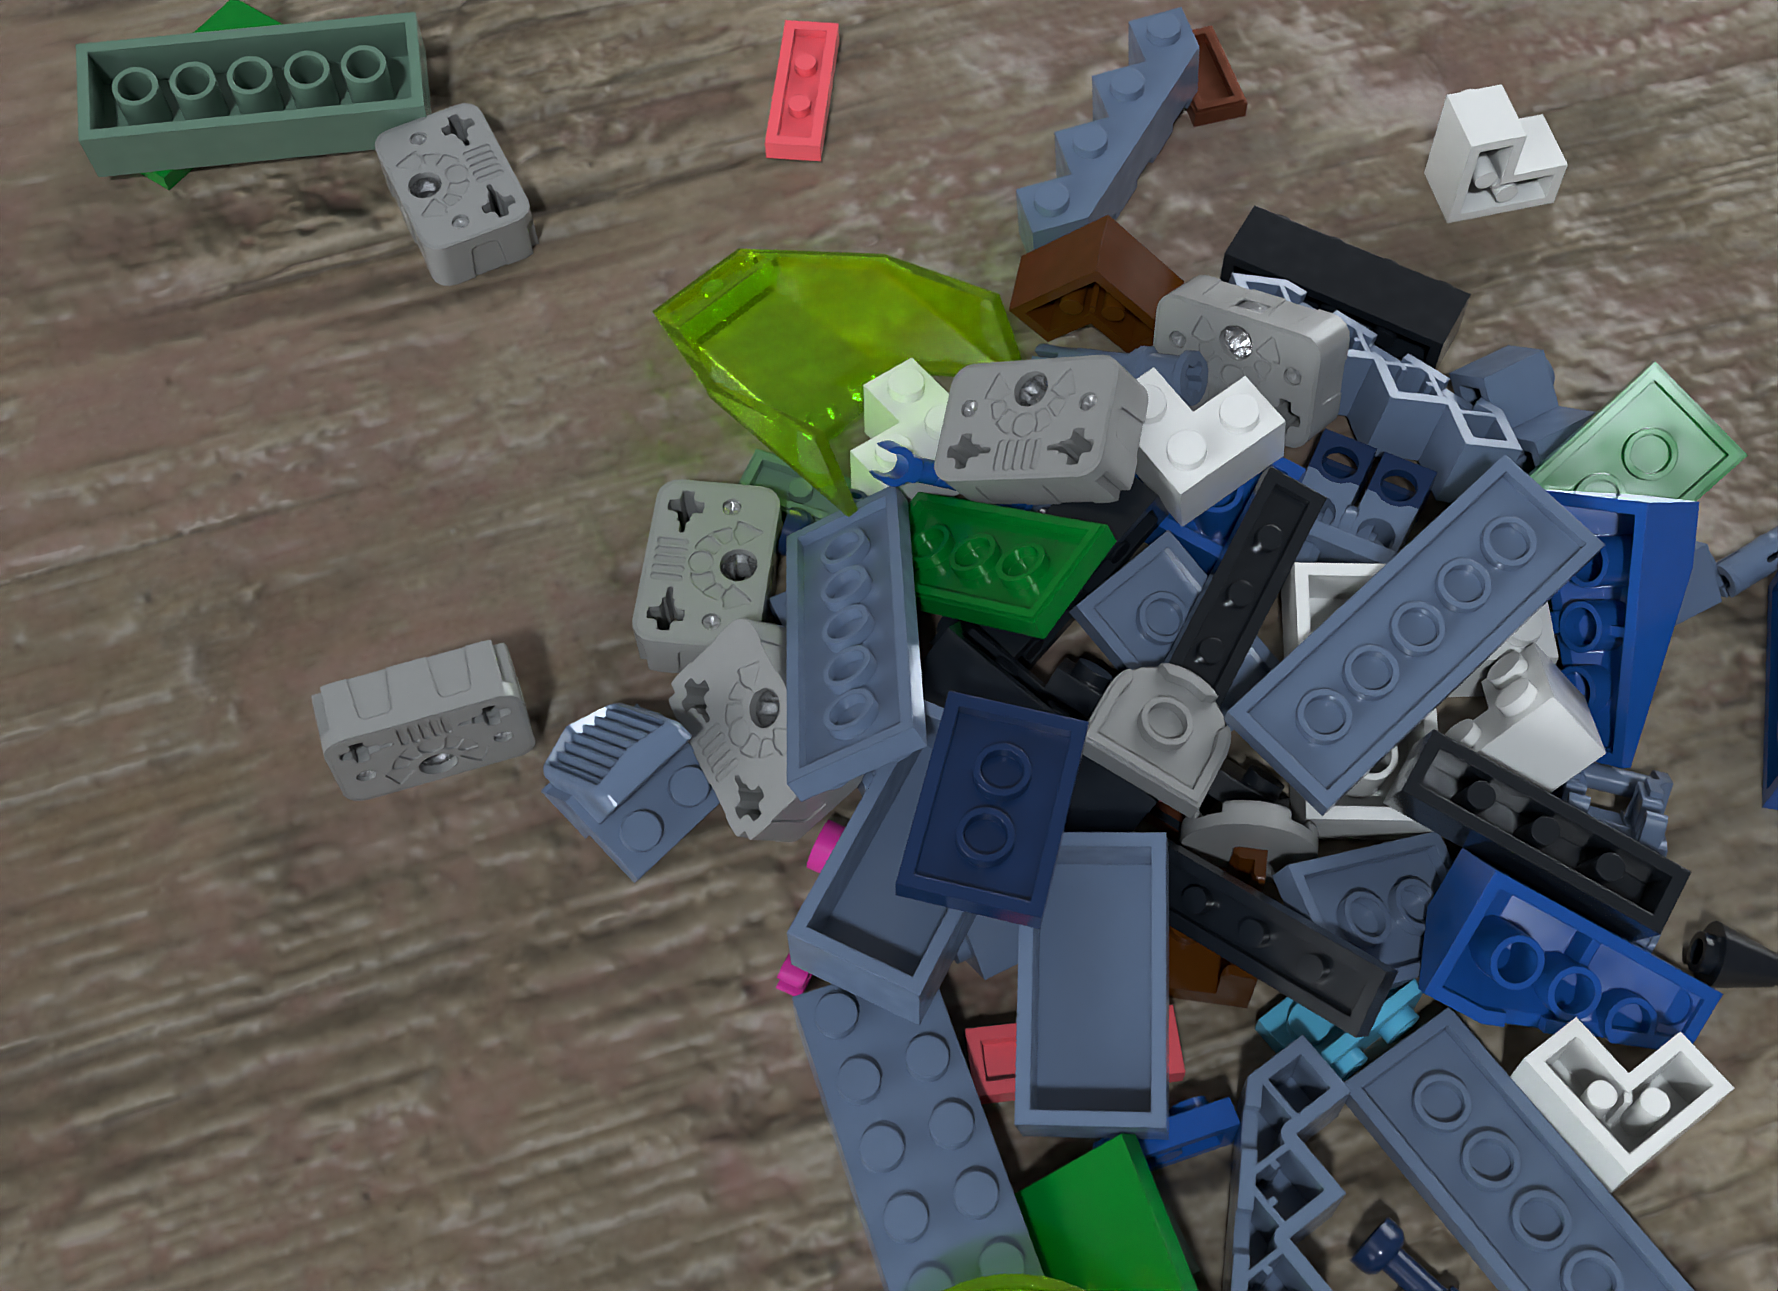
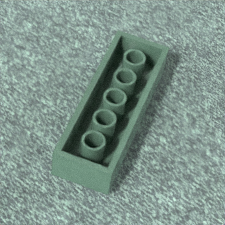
(248, 93)

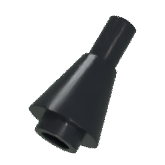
(1731, 959)

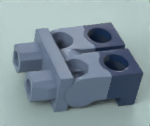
(1385, 514)

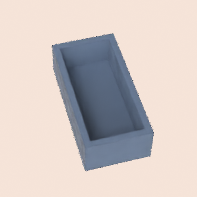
(854, 923)
(1097, 993)

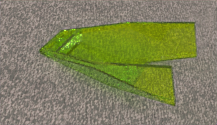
(800, 332)

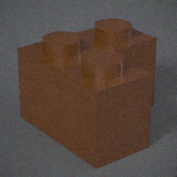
(1094, 279)

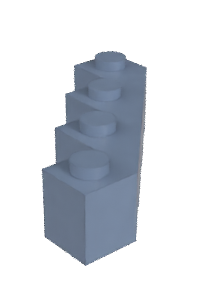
(1129, 127)
(1522, 386)
(1407, 407)
(1275, 1180)

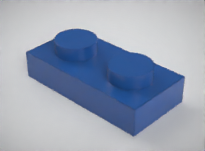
(1193, 1130)

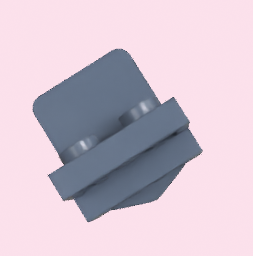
(628, 784)

